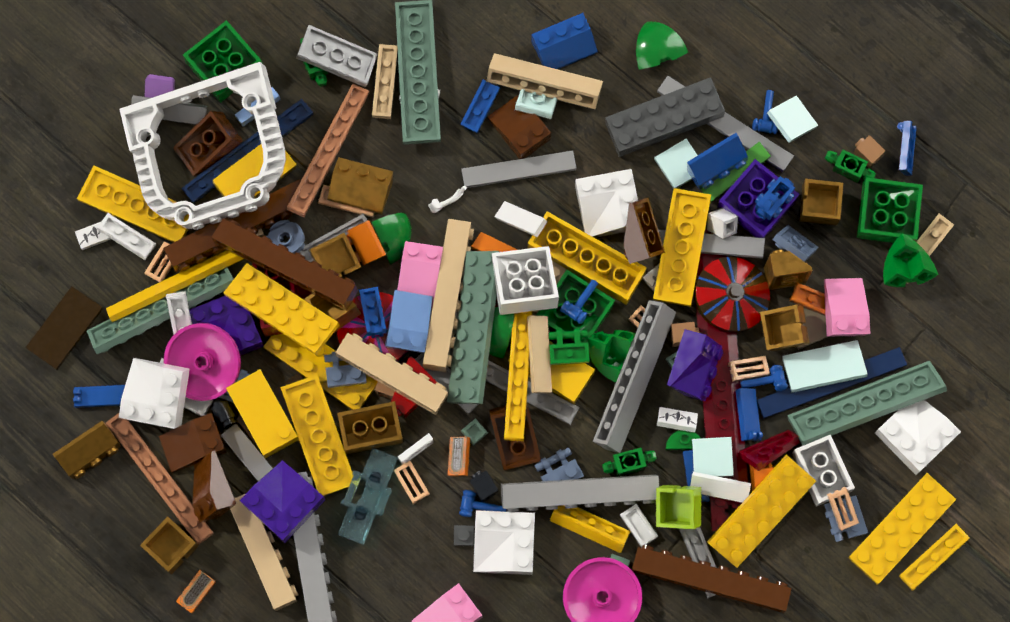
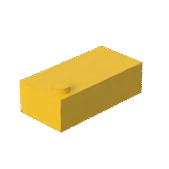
(247, 167)
(569, 379)
(262, 413)

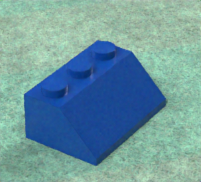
(564, 42)
(717, 162)

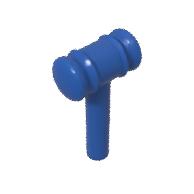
(766, 125)
(574, 311)
(777, 378)
(469, 504)

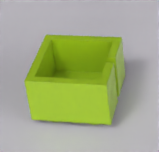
(678, 506)

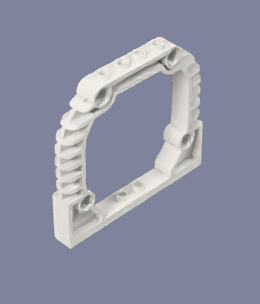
(145, 116)

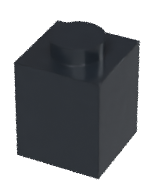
(483, 485)

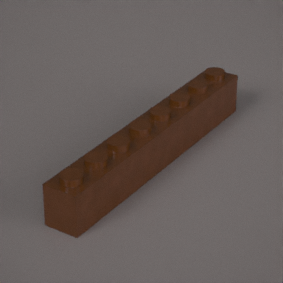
(199, 245)
(284, 263)
(711, 579)

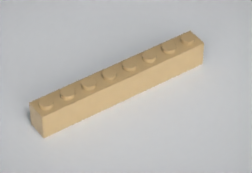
(446, 297)

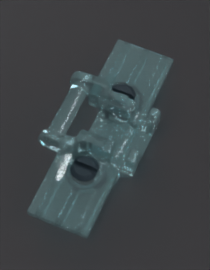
(374, 498)

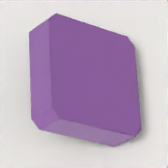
(158, 85)

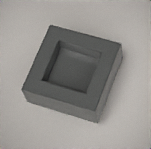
(463, 535)

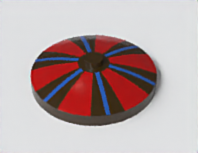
(731, 294)

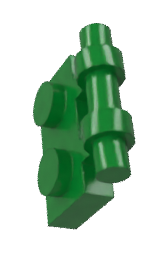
(569, 353)

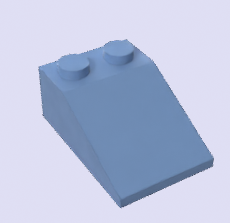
(409, 321)

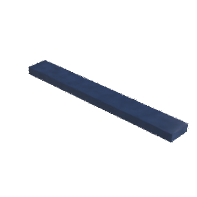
(287, 122)
(787, 400)

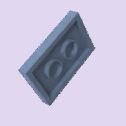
(795, 243)

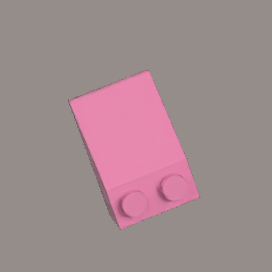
(420, 269)
(846, 308)
(451, 607)

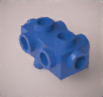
(770, 203)

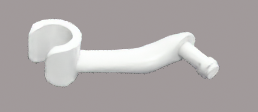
(435, 206)

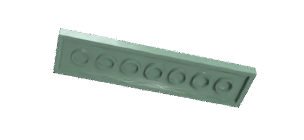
(417, 72)
(473, 330)
(113, 333)
(867, 403)

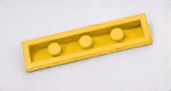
(591, 527)

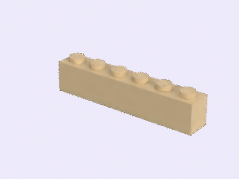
(544, 80)
(391, 373)
(265, 557)

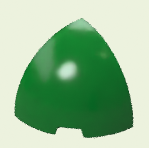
(658, 44)
(392, 234)
(907, 263)
(500, 333)
(610, 351)

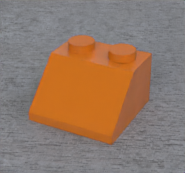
(365, 242)

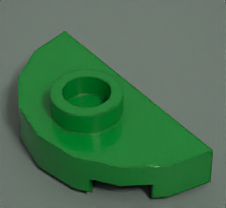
(681, 440)

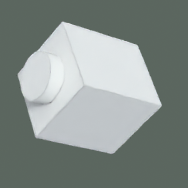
(722, 223)

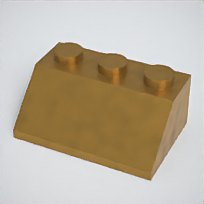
(360, 185)
(785, 270)
(370, 427)
(87, 450)

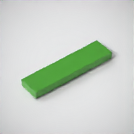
(722, 185)

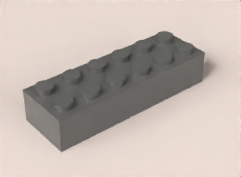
(664, 117)

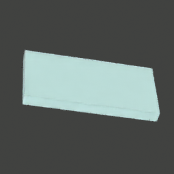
(824, 366)

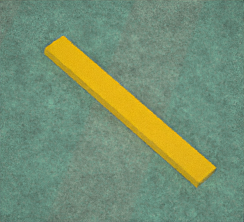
(172, 285)
(517, 379)

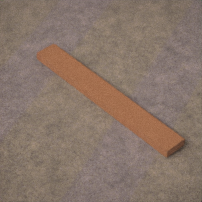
(328, 150)
(159, 478)

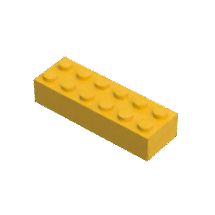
(589, 258)

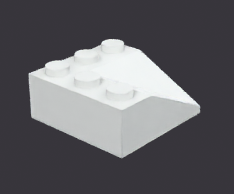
(605, 202)
(525, 280)
(155, 393)
(917, 434)
(504, 542)

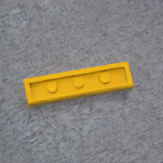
(934, 557)

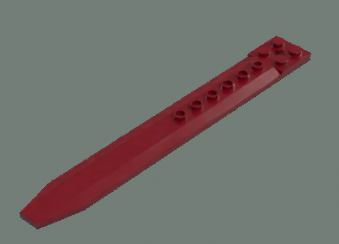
(721, 407)

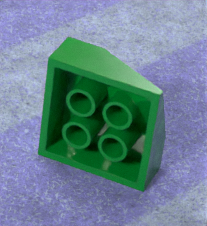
(218, 54)
(889, 210)
(597, 307)

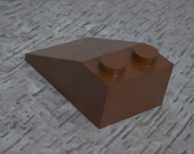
(519, 129)
(207, 142)
(641, 233)
(192, 442)
(514, 452)
(210, 489)

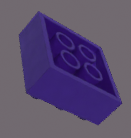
(742, 196)
(231, 318)
(695, 365)
(282, 500)

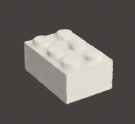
(825, 466)

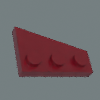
(767, 451)

